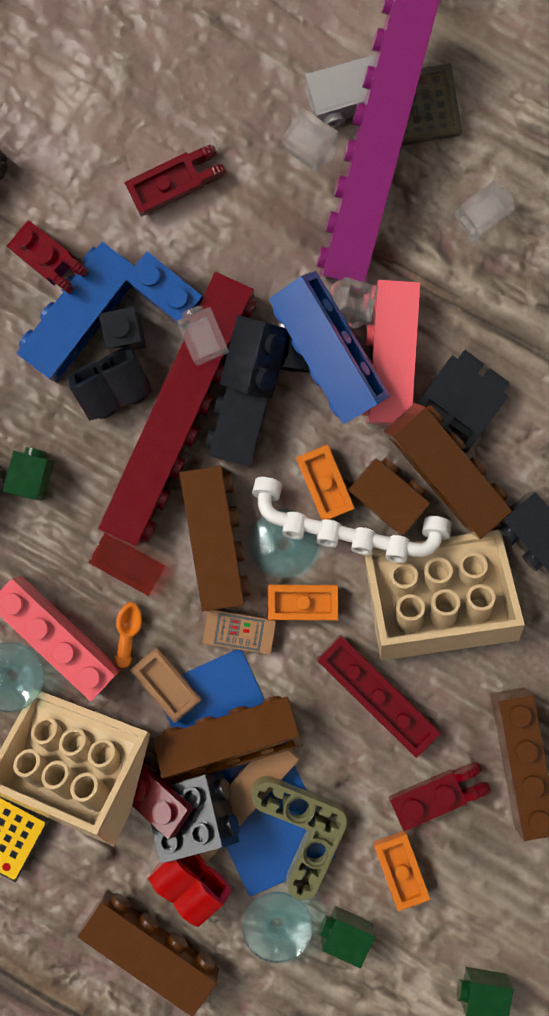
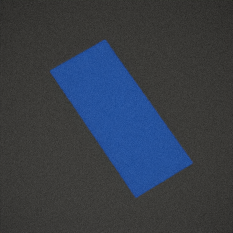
(265, 841)

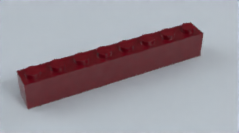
(173, 422)

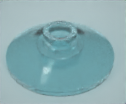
(278, 562)
(29, 683)
(281, 942)

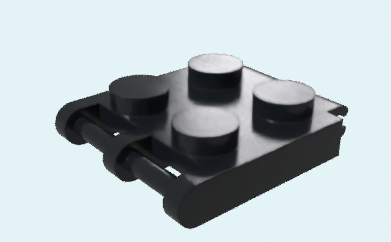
(465, 397)

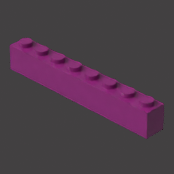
(378, 138)

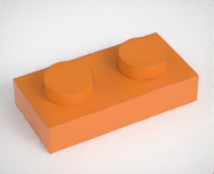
(324, 483)
(302, 602)
(401, 870)

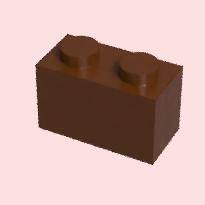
(389, 496)

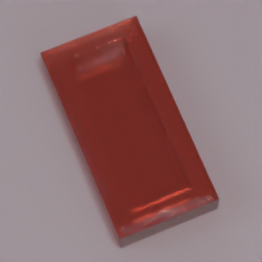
(127, 564)

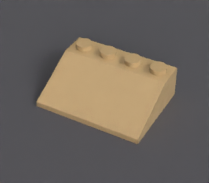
(445, 599)
(73, 766)

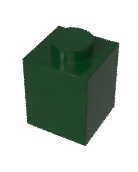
(29, 474)
(346, 936)
(485, 993)

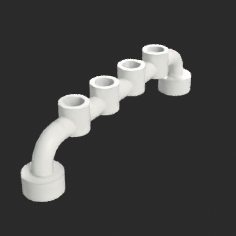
(362, 539)

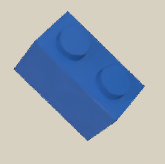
(162, 287)

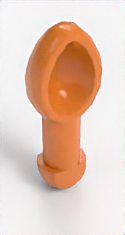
(128, 625)

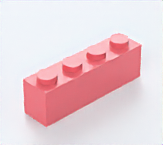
(394, 347)
(56, 637)

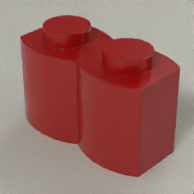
(191, 887)

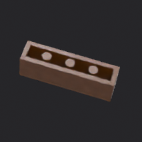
(448, 470)
(213, 538)
(227, 740)
(523, 761)
(150, 952)

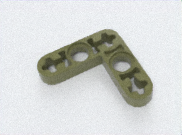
(315, 830)

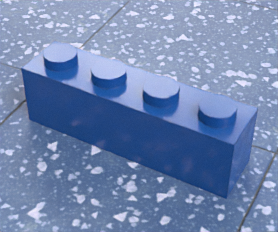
(75, 317)
(328, 347)

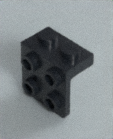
(208, 825)

